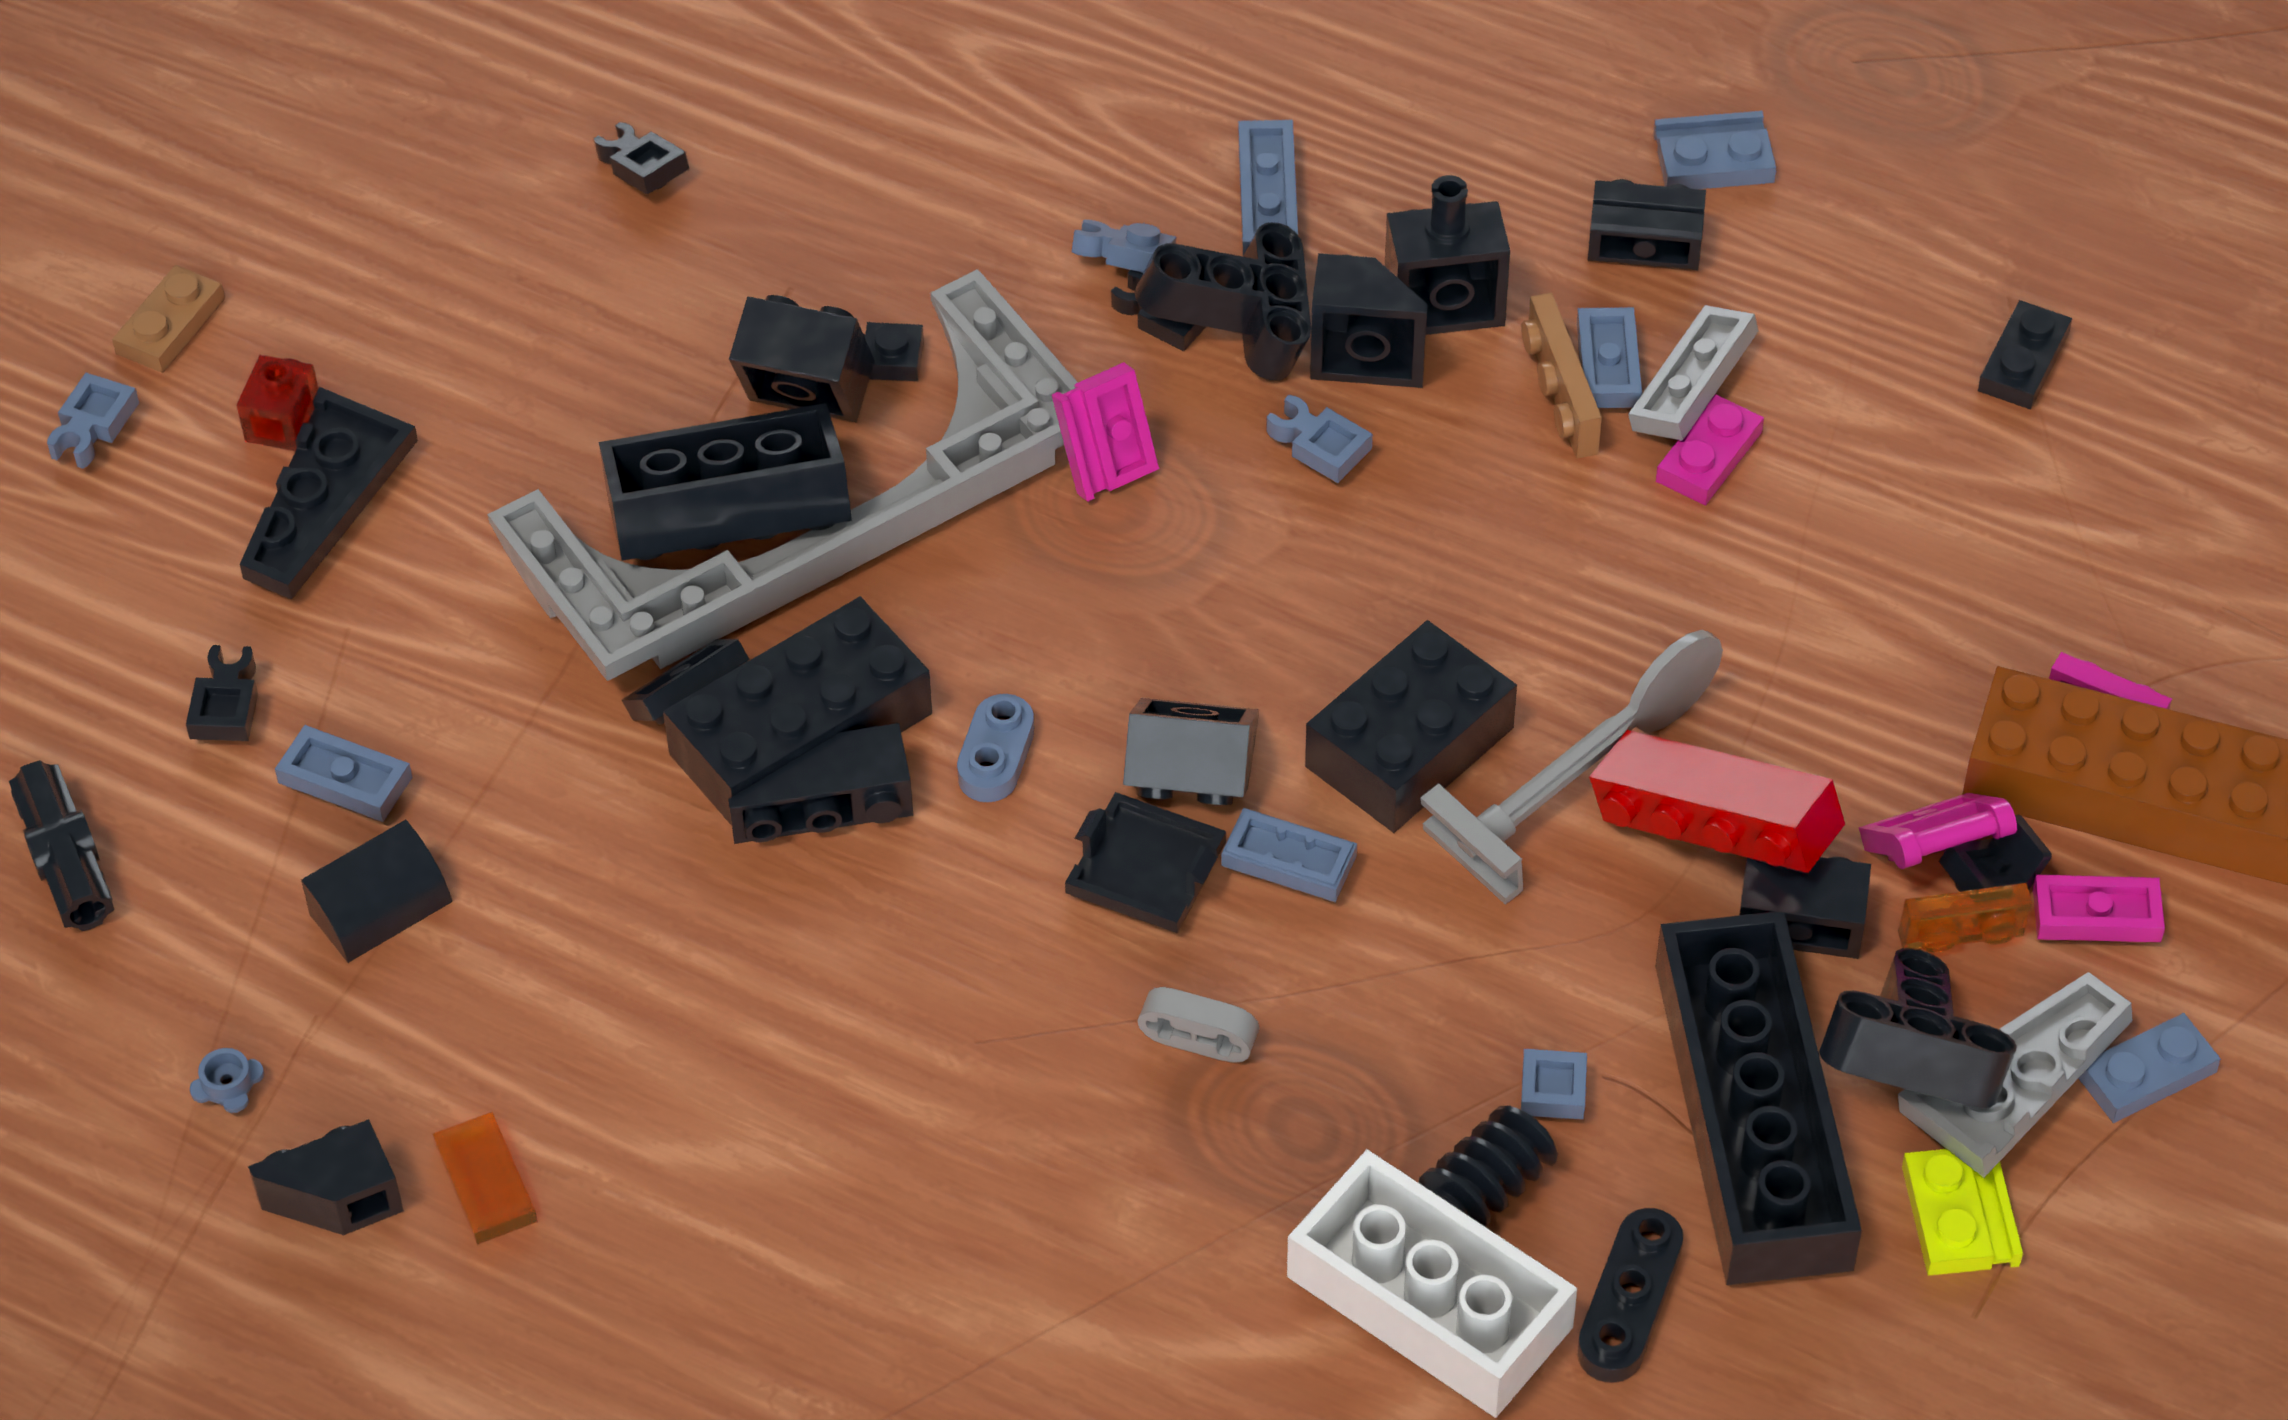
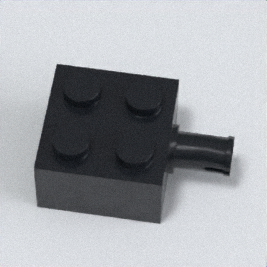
(1452, 258)

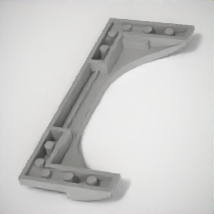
(996, 439)

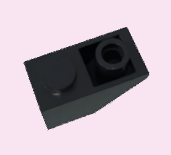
(331, 1181)

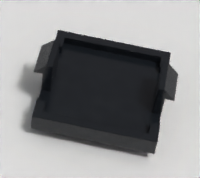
(1144, 861)

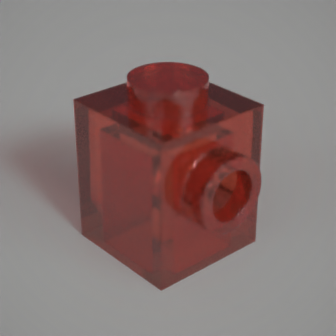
(277, 401)

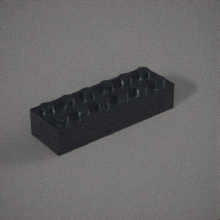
(1757, 1099)

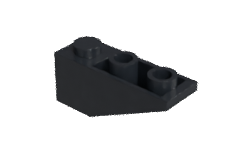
(837, 784)

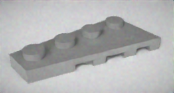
(2052, 1051)

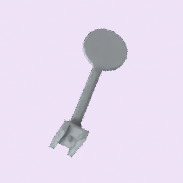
(1661, 697)

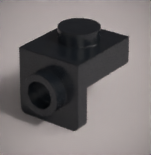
(1997, 861)

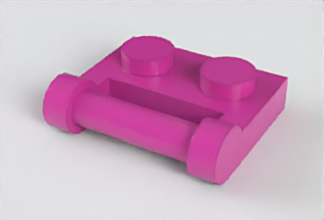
(1938, 827)

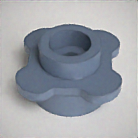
(224, 1065)

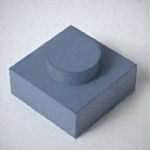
(1554, 1083)

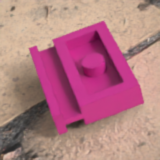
(1105, 431)

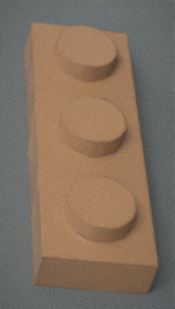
(1562, 375)

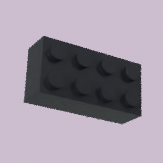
(725, 482)
(794, 696)

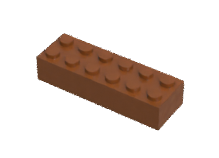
(2134, 773)

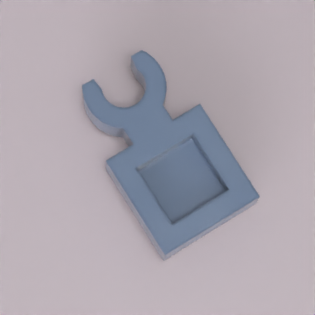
(1123, 248)
(91, 412)
(1321, 442)

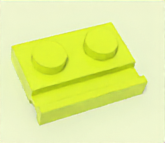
(1959, 1214)

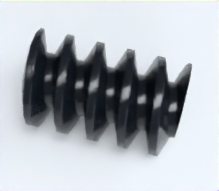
(1492, 1163)

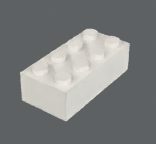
(1431, 1282)

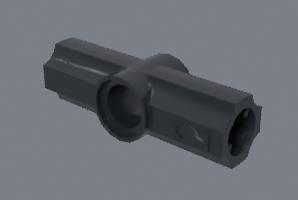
(61, 845)

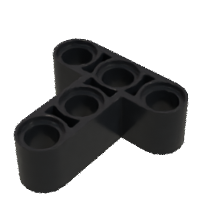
(1246, 294)
(1915, 1039)

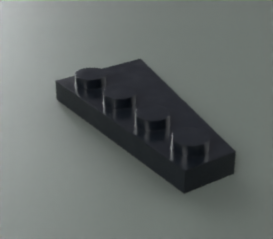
(332, 477)

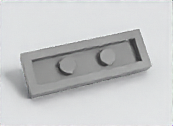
(1693, 372)

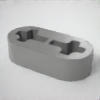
(1198, 1024)

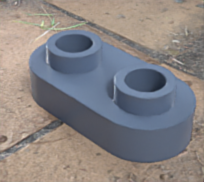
(997, 742)

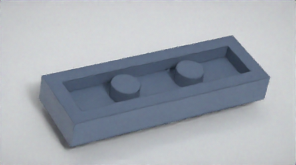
(1266, 175)

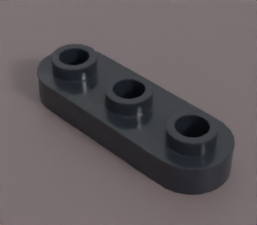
(1626, 1313)

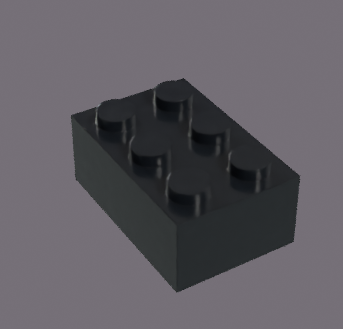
(1410, 725)

